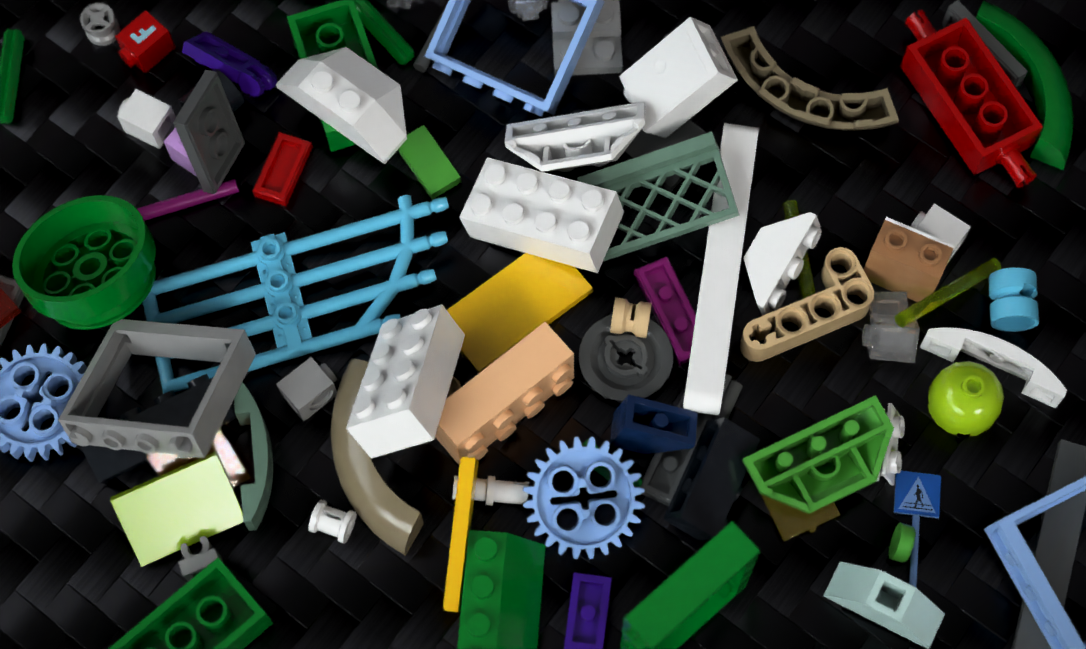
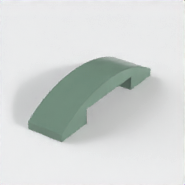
(256, 495)

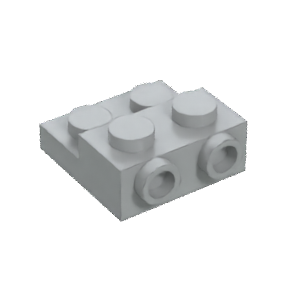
(603, 48)

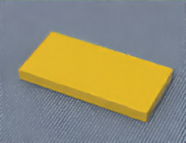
(514, 305)

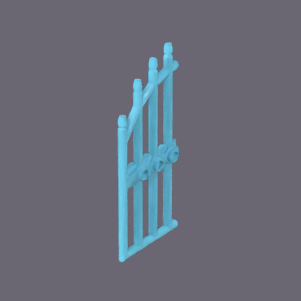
(282, 285)

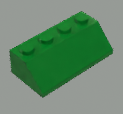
(501, 592)

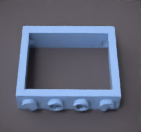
(446, 32)
(1028, 574)

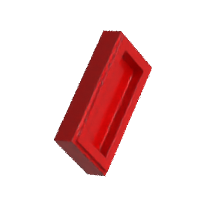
(282, 169)

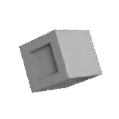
(308, 388)

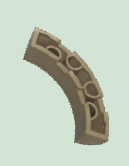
(801, 99)
(367, 492)

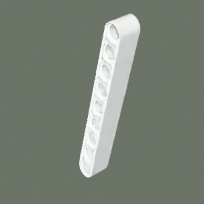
(720, 276)

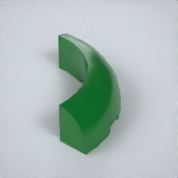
(1043, 82)

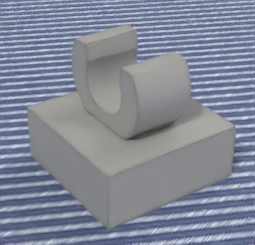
(197, 562)

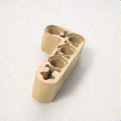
(803, 313)

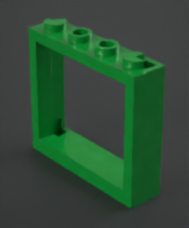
(692, 593)

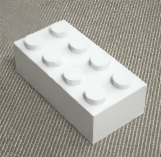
(542, 214)
(406, 382)

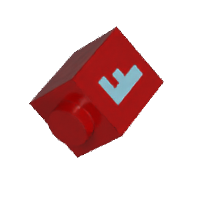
(144, 42)

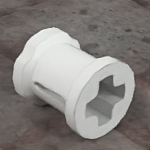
(332, 521)

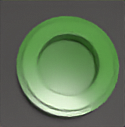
(902, 543)

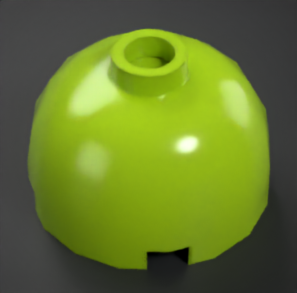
(965, 398)

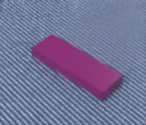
(669, 305)

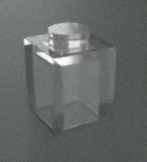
(889, 341)

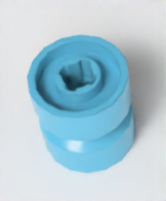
(1014, 302)

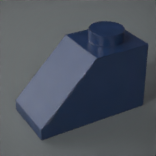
(652, 426)

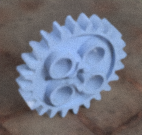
(13, 395)
(587, 531)

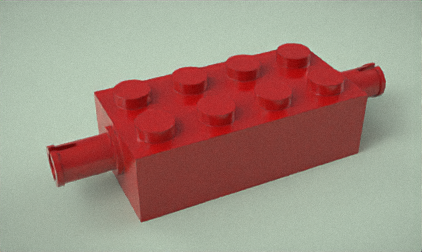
(971, 97)

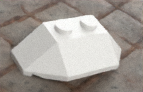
(351, 99)
(576, 138)

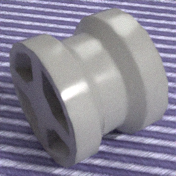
(100, 15)

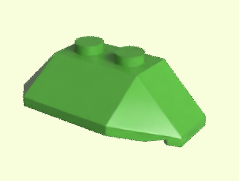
(843, 454)

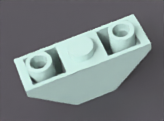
(885, 602)

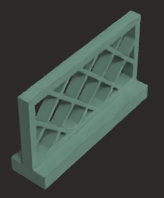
(657, 167)

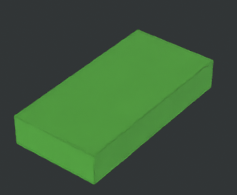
(429, 162)

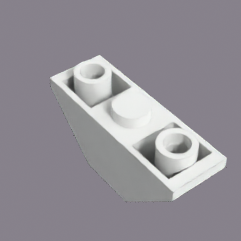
(778, 257)

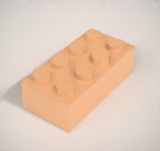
(505, 394)

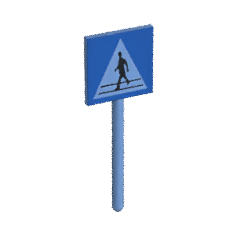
(917, 496)

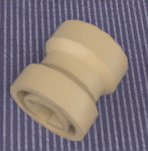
(630, 317)

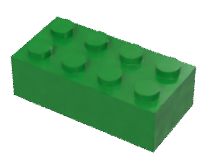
(326, 30)
(202, 614)

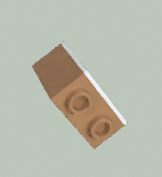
(907, 260)

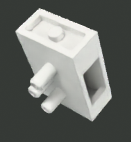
(678, 77)

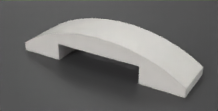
(1040, 381)

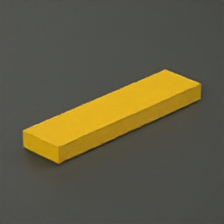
(459, 538)

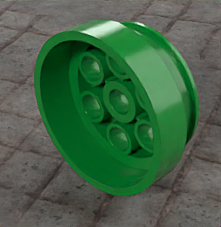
(87, 262)

